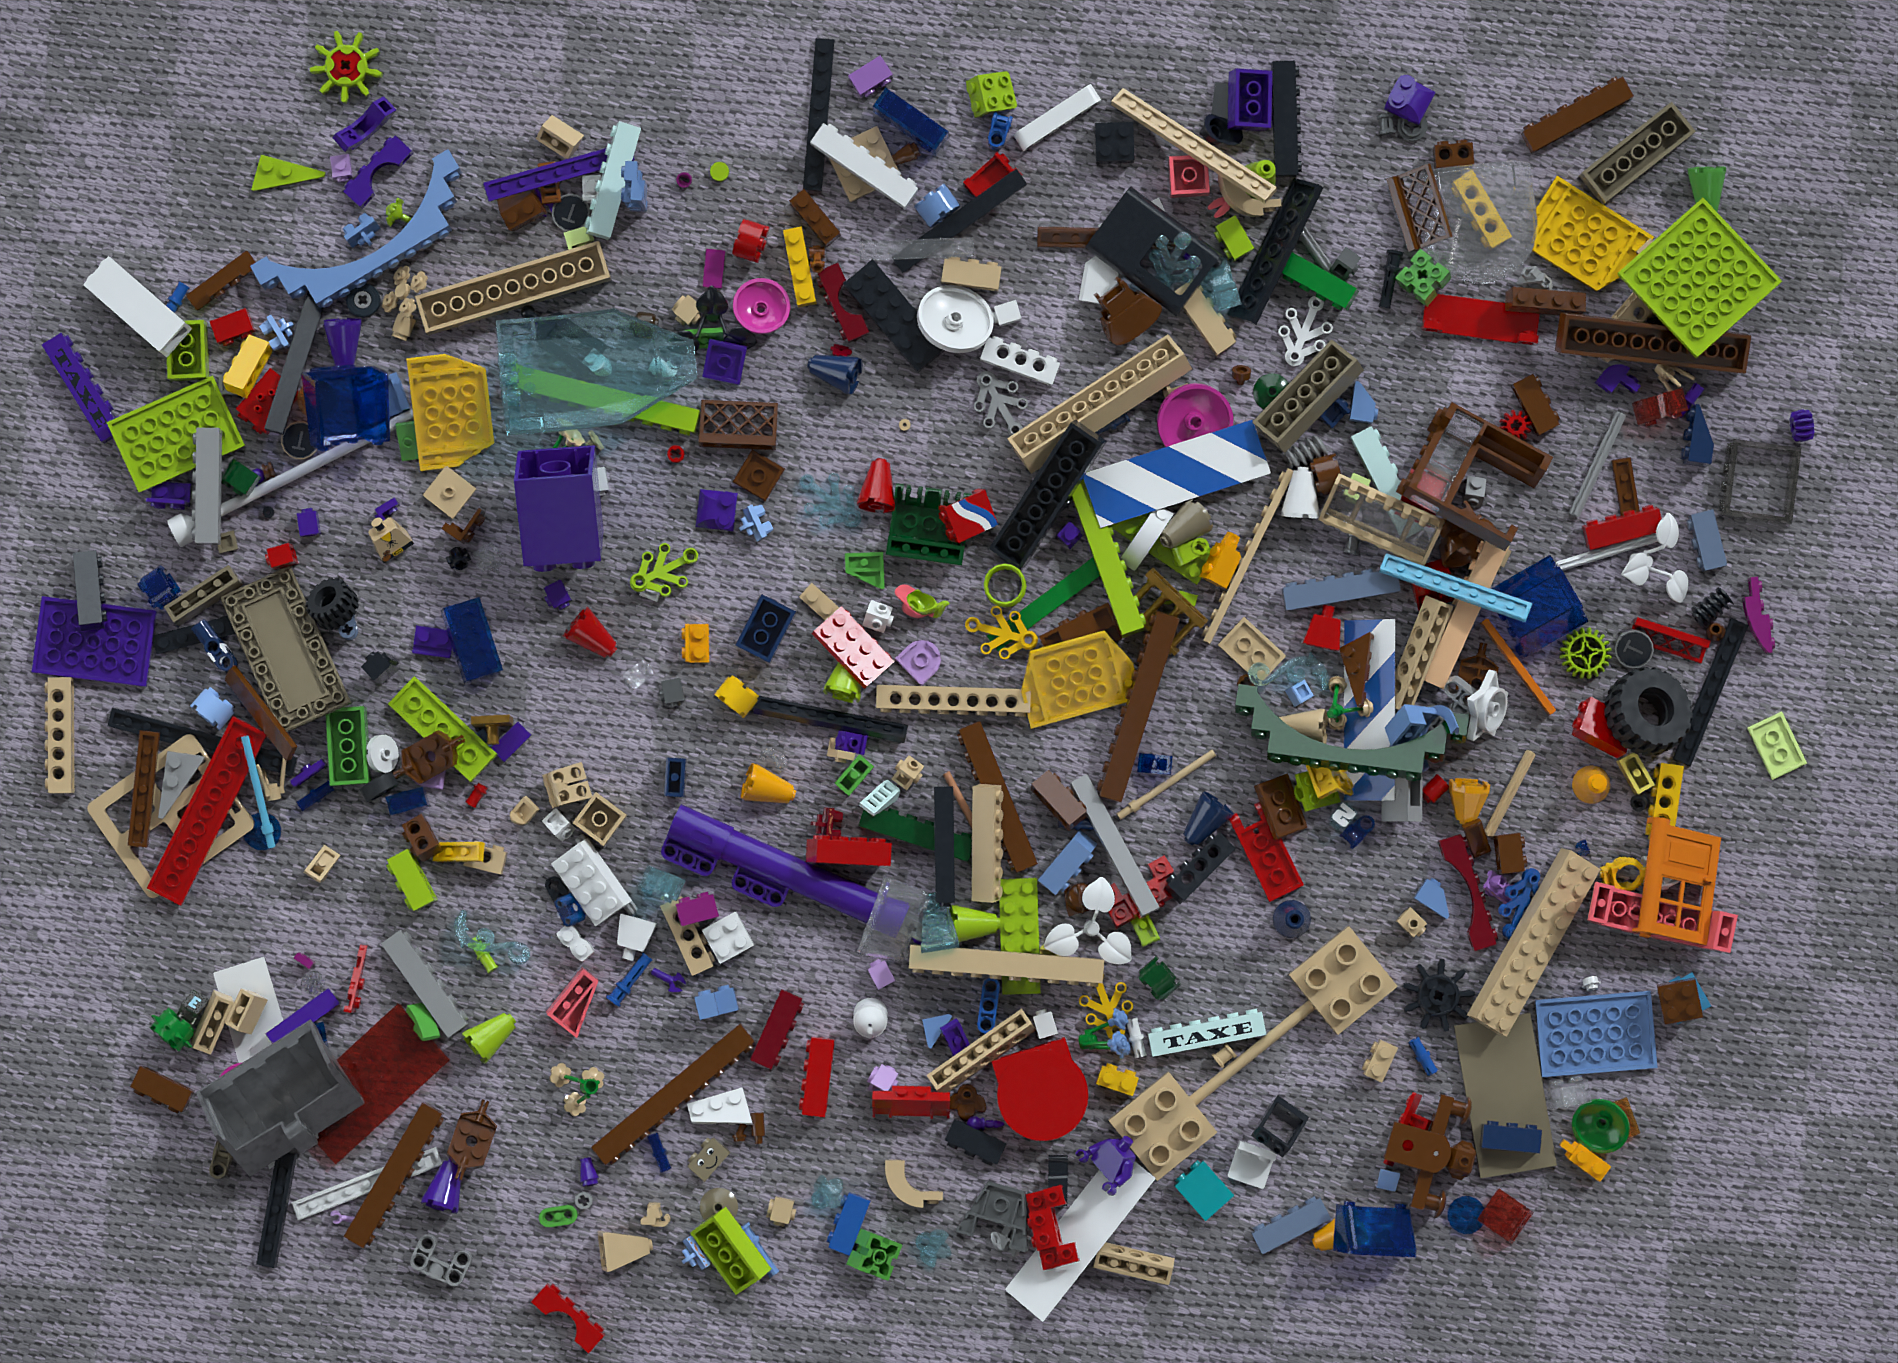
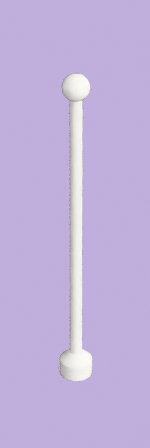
(182, 524)

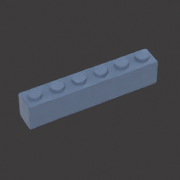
(1338, 590)

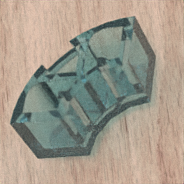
(1223, 287)
(661, 883)

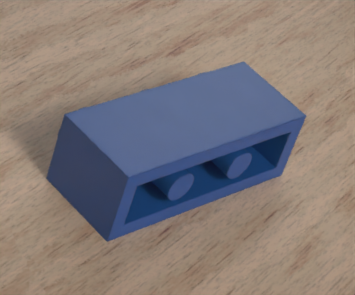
(848, 1223)

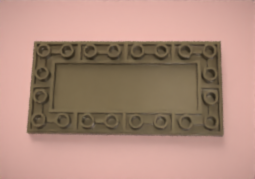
(285, 649)
(1504, 1087)

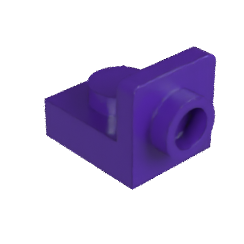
(387, 508)

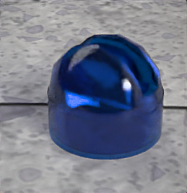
(1583, 846)

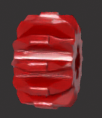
(1510, 420)

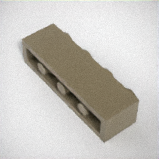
(203, 595)

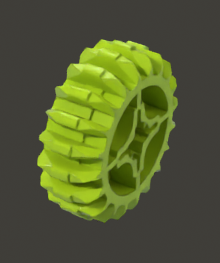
(1586, 661)

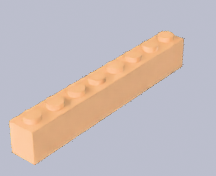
(1463, 615)

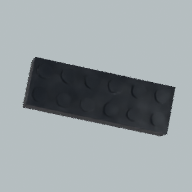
(892, 314)

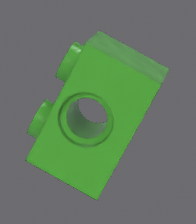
(854, 775)

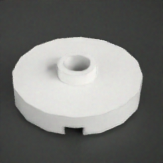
(382, 753)

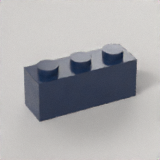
(1511, 1137)

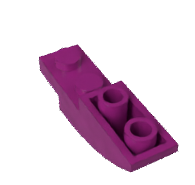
(1759, 624)

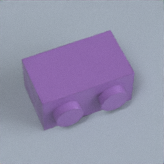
(870, 77)

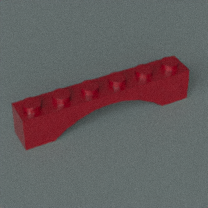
(1480, 931)

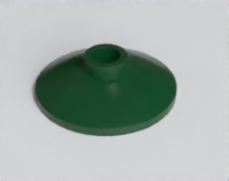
(1262, 386)

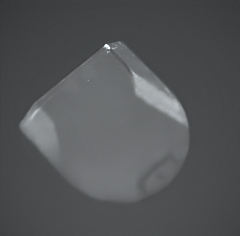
(1489, 219)

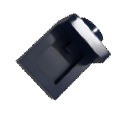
(1335, 412)

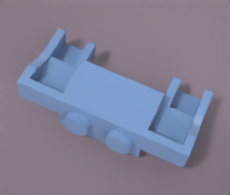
(635, 190)

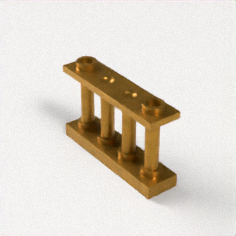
(1181, 606)

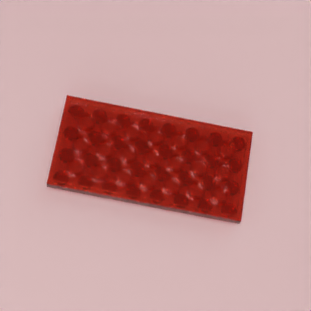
(386, 1071)

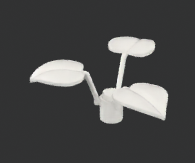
(1640, 563)
(1114, 949)

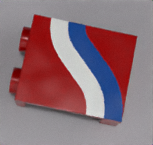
(968, 516)

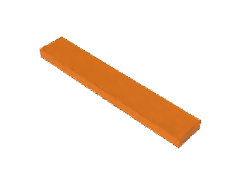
(1517, 666)

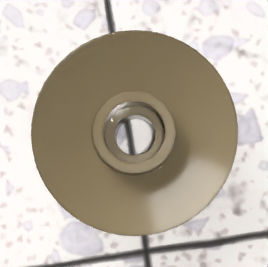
(718, 1196)

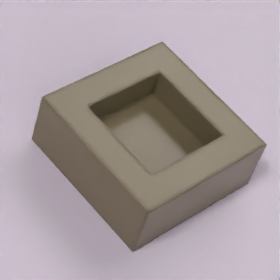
(228, 542)

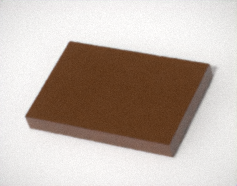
(1280, 806)

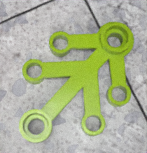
(661, 571)

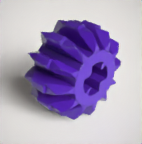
(1802, 425)

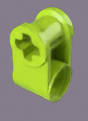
(1187, 553)

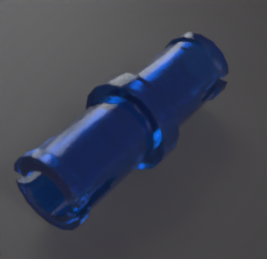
(315, 796)
(659, 1152)

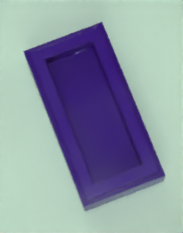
(511, 741)

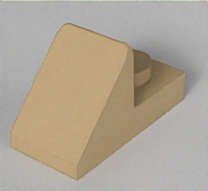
(322, 864)

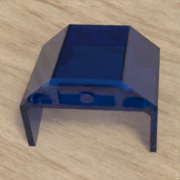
(346, 405)
(1553, 610)

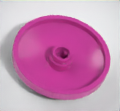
(1191, 413)

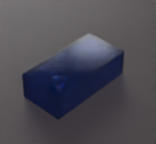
(910, 121)

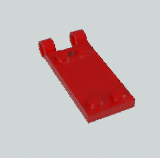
(1267, 857)

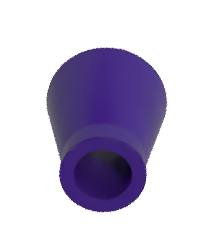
(588, 1174)

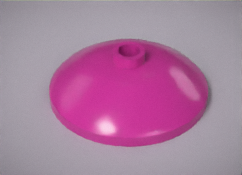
(763, 294)

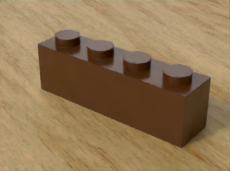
(1544, 301)

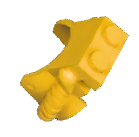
(1609, 871)

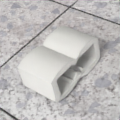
(579, 947)

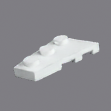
(722, 1108)

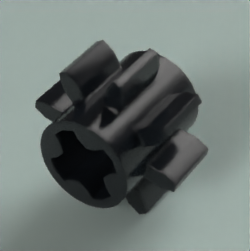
(458, 558)

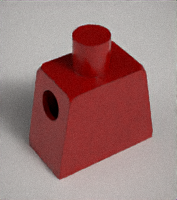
(1324, 630)

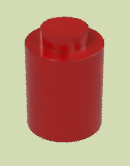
(1434, 789)

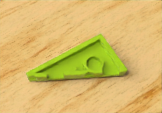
(276, 172)

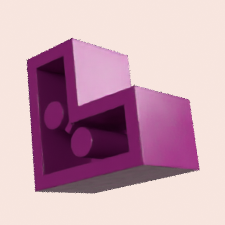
(697, 909)

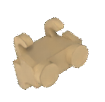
(653, 1216)

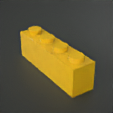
(799, 267)

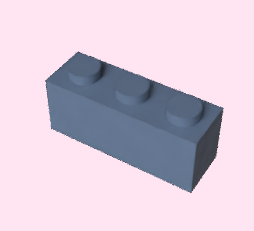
(1706, 540)

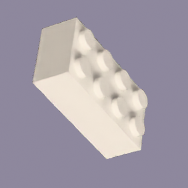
(591, 882)

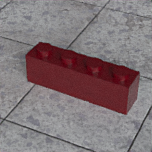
(776, 1029)

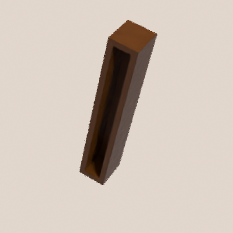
(1576, 115)

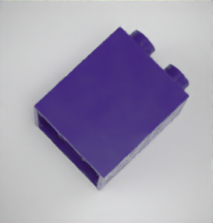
(559, 507)

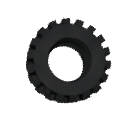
(332, 603)

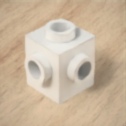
(878, 616)

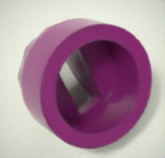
(682, 183)

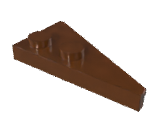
(1356, 660)

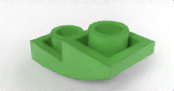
(424, 1022)

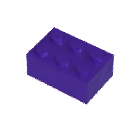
(1249, 99)

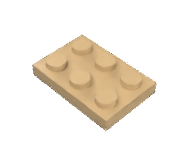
(1248, 646)

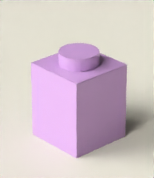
(881, 973)

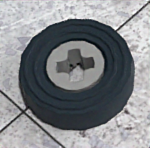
(363, 310)

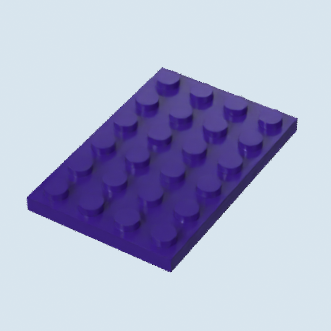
(109, 655)

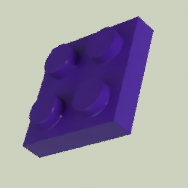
(724, 361)

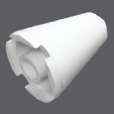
(1301, 496)

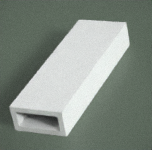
(137, 306)

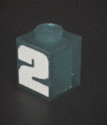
(1342, 816)

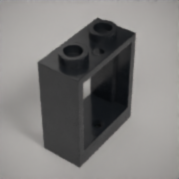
(1294, 1118)

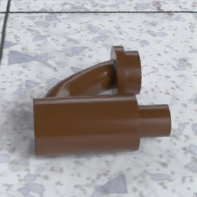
(757, 1128)

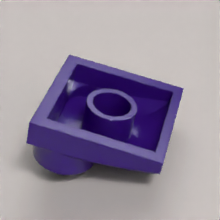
(1409, 99)
(716, 510)

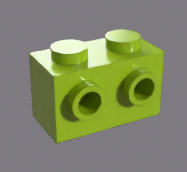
(1233, 238)

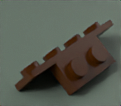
(222, 280)

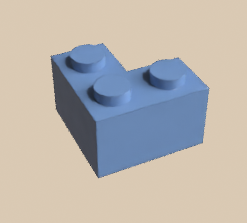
(717, 1002)

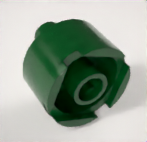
(1159, 978)

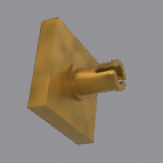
(492, 723)

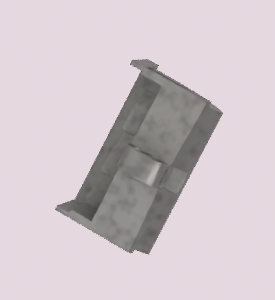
(278, 1099)

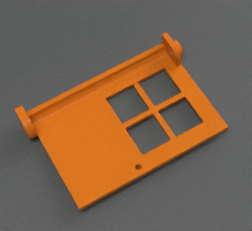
(1685, 858)

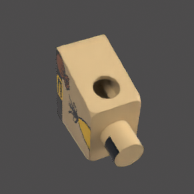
(389, 538)

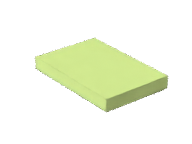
(1776, 745)

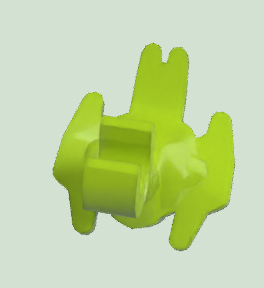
(394, 212)

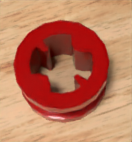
(675, 448)

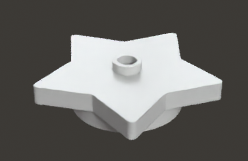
(1487, 707)

